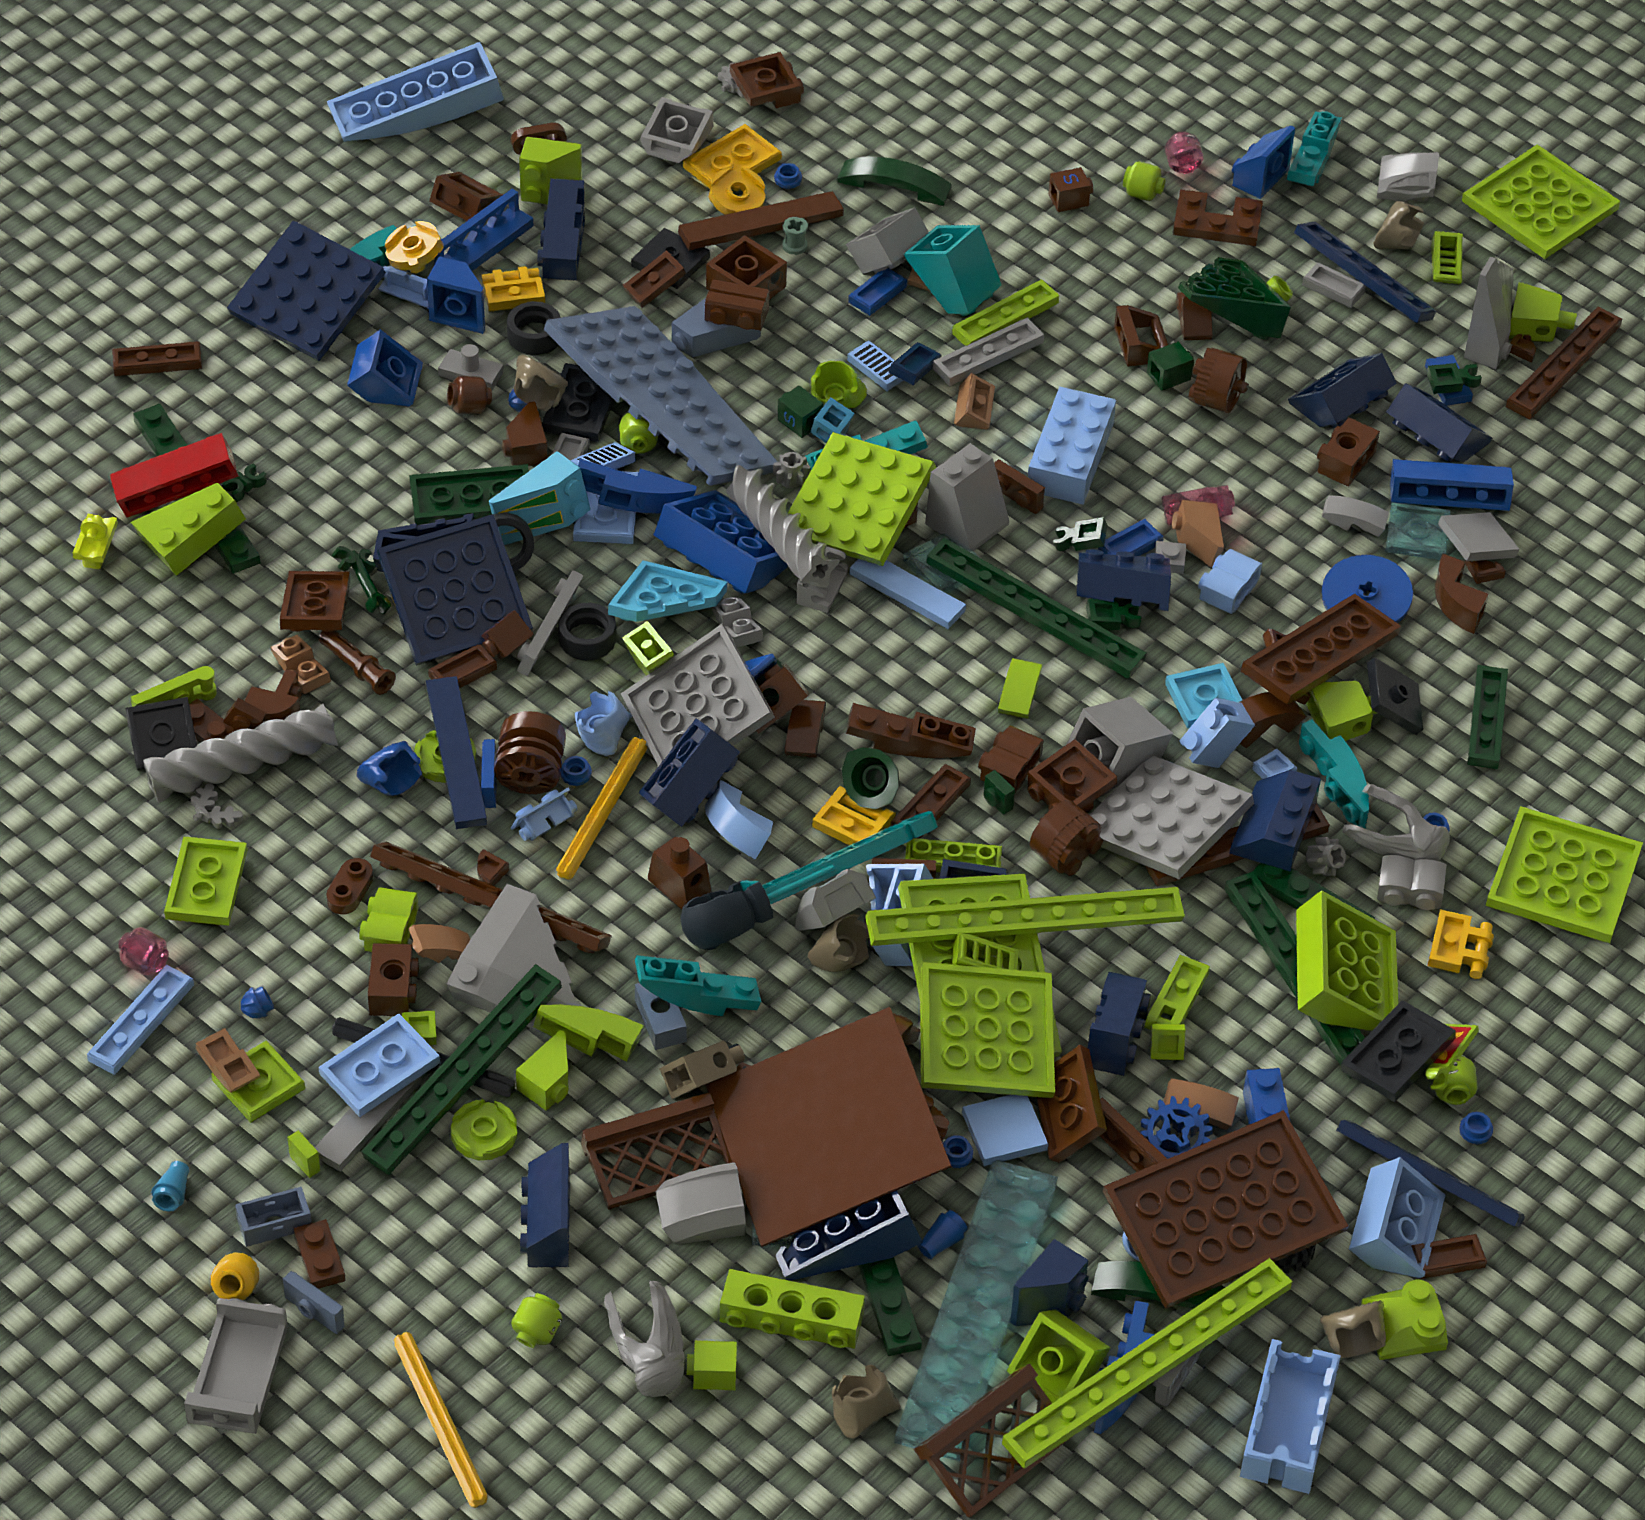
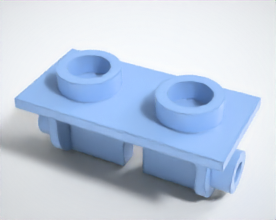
(405, 286)
(533, 819)

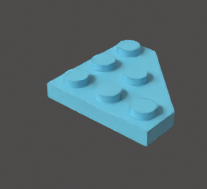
(664, 591)

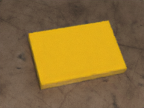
(736, 150)

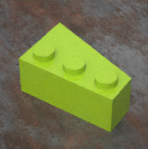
(189, 526)

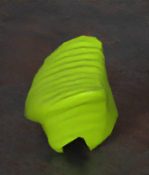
(839, 382)

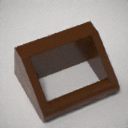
(462, 195)
(1126, 320)

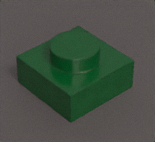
(998, 792)

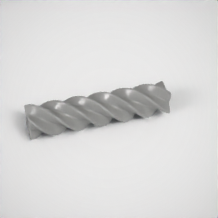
(781, 528)
(240, 752)

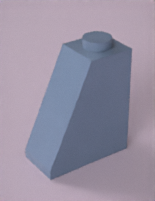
(701, 337)

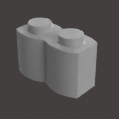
(1411, 882)

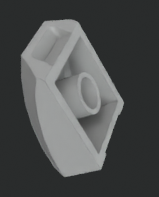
(676, 130)
(833, 900)
(702, 1205)

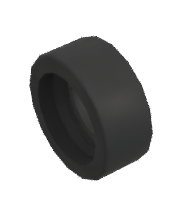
(527, 313)
(528, 540)
(587, 648)

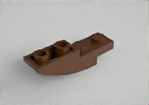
(916, 737)

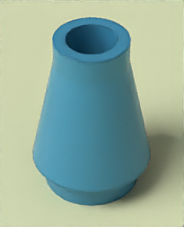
(171, 1187)

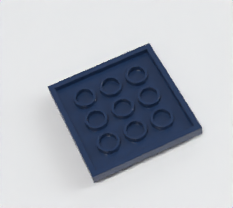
(306, 290)
(451, 587)

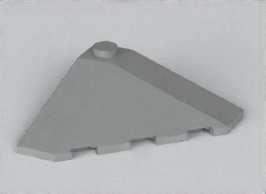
(1491, 316)
(503, 952)

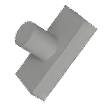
(470, 364)

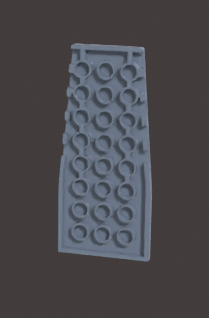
(661, 385)

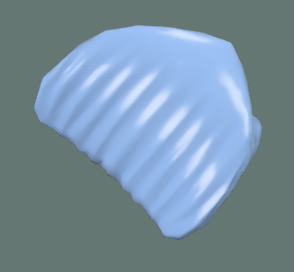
(602, 723)

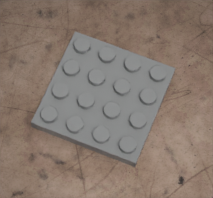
(700, 683)
(1168, 815)

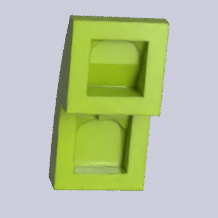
(1019, 688)

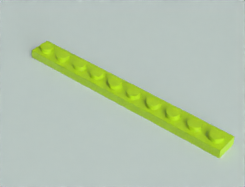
(1024, 916)
(1146, 1363)

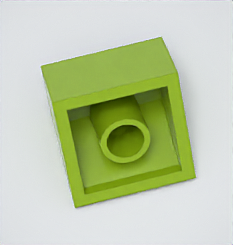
(546, 160)
(1059, 1353)

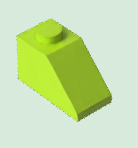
(647, 648)
(545, 1073)

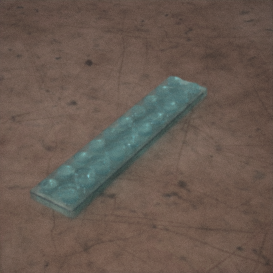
(978, 1301)

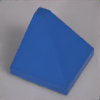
(760, 665)

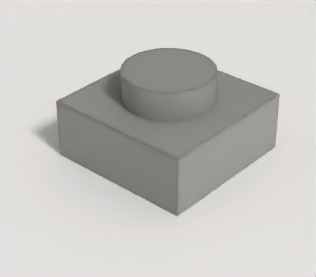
(1175, 552)

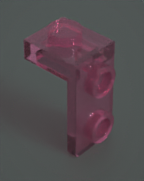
(1213, 494)

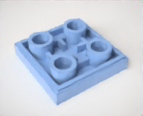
(1004, 1128)

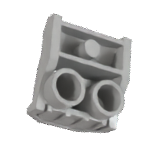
(1408, 176)

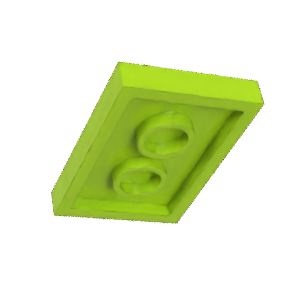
(206, 881)

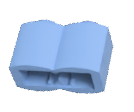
(1229, 580)

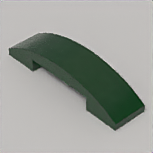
(896, 173)
(1124, 1278)

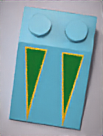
(544, 497)

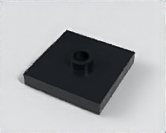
(673, 243)
(1395, 696)
(160, 729)

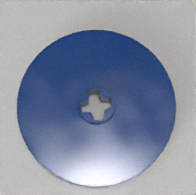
(1386, 580)

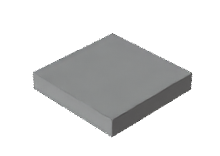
(1478, 536)

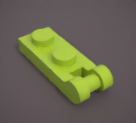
(194, 685)
(1178, 992)

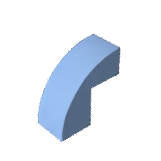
(735, 822)

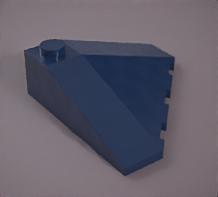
(851, 1239)

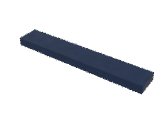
(1365, 272)
(456, 752)
(1432, 1173)

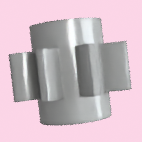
(791, 470)
(1325, 856)

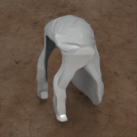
(1422, 842)
(660, 1359)

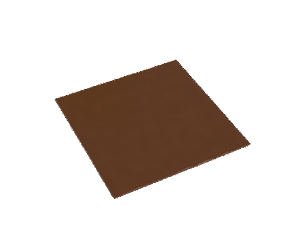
(827, 1126)

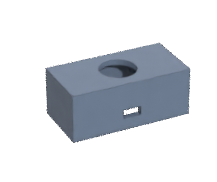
(663, 1028)
(288, 1205)

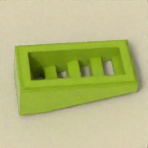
(1449, 241)
(977, 945)

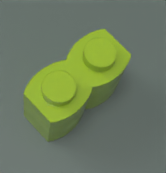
(389, 918)

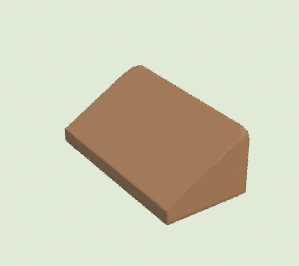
(974, 403)

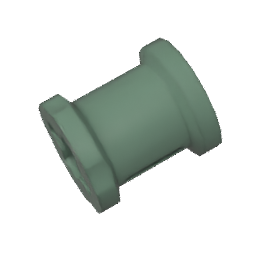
(795, 231)

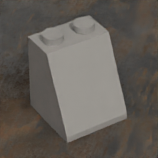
(966, 498)
(1121, 735)

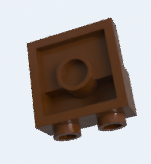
(767, 80)
(1070, 775)

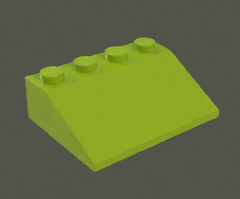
(1344, 964)

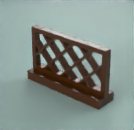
(642, 1128)
(970, 1422)

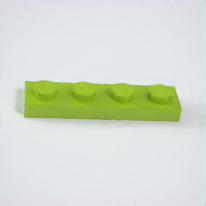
(1014, 308)

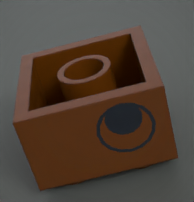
(748, 265)

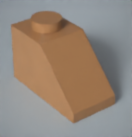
(1200, 529)

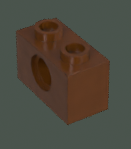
(1347, 451)
(789, 688)
(391, 979)

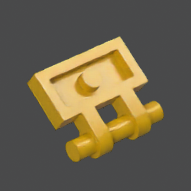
(512, 288)
(1449, 944)

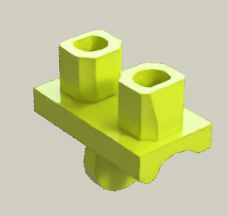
(94, 540)

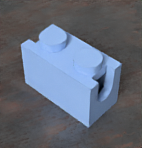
(1217, 732)

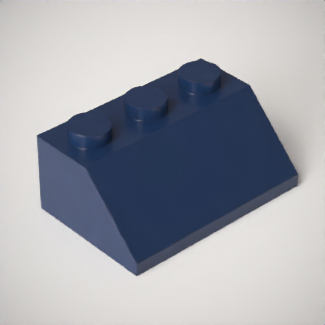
(1345, 390)
(1437, 424)
(689, 773)
(1277, 819)
(547, 1209)

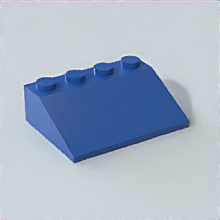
(721, 539)

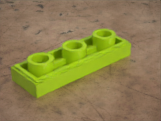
(957, 851)

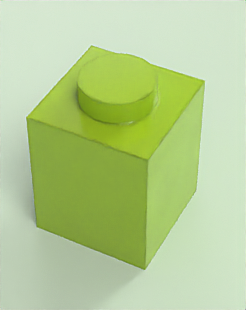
(713, 1365)

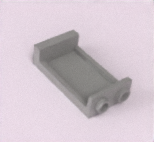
(238, 1366)

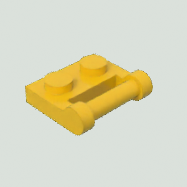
(847, 824)

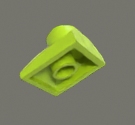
(1411, 1321)

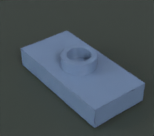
(313, 1302)

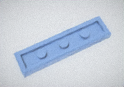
(910, 591)
(140, 1019)

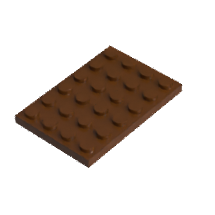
(1224, 1209)

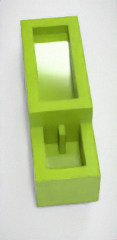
(590, 1028)

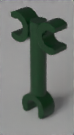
(245, 482)
(362, 569)

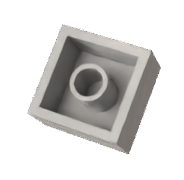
(887, 241)

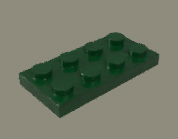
(459, 492)

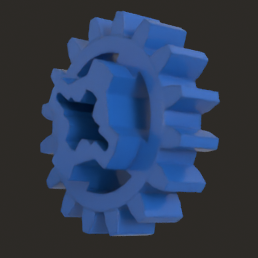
(1187, 1125)

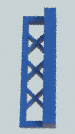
(489, 239)

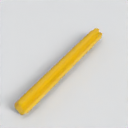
(601, 808)
(440, 1420)

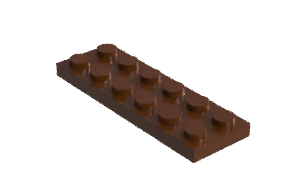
(1320, 648)

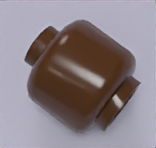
(469, 395)

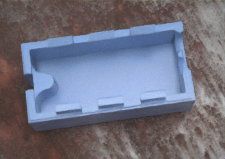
(1290, 1417)

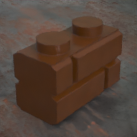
(736, 305)

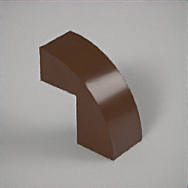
(1457, 601)
(1269, 710)

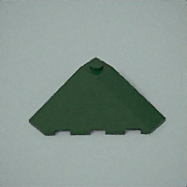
(1238, 296)

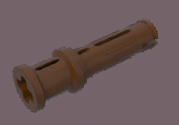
(364, 666)

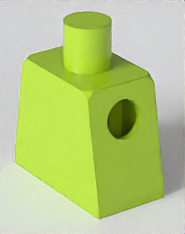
(1538, 314)
(1341, 709)

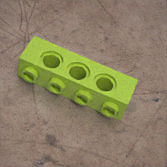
(782, 1295)

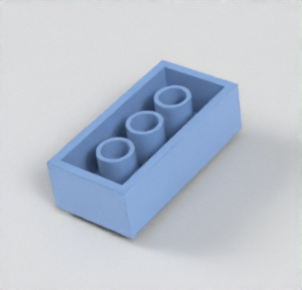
(1072, 444)

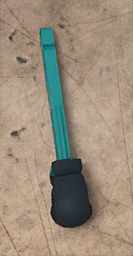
(732, 912)

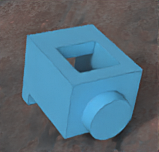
(831, 418)

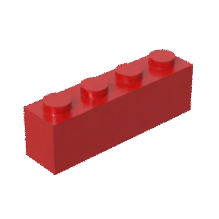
(173, 475)

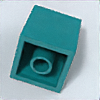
(955, 267)

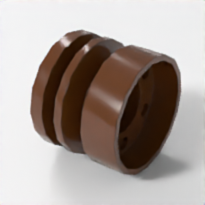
(530, 752)

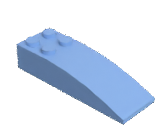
(419, 96)

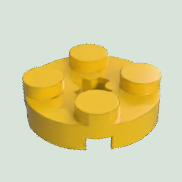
(744, 180)
(425, 242)

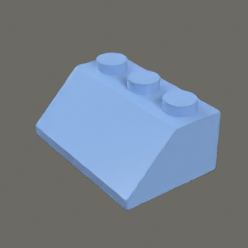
(1395, 1213)

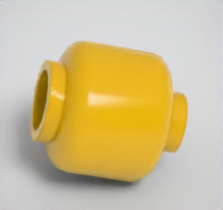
(235, 1276)

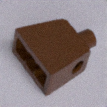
(679, 872)

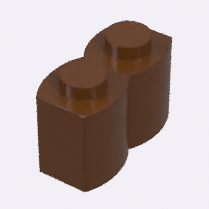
(1012, 756)

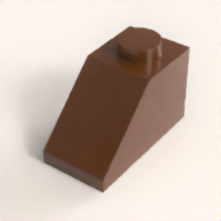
(525, 438)

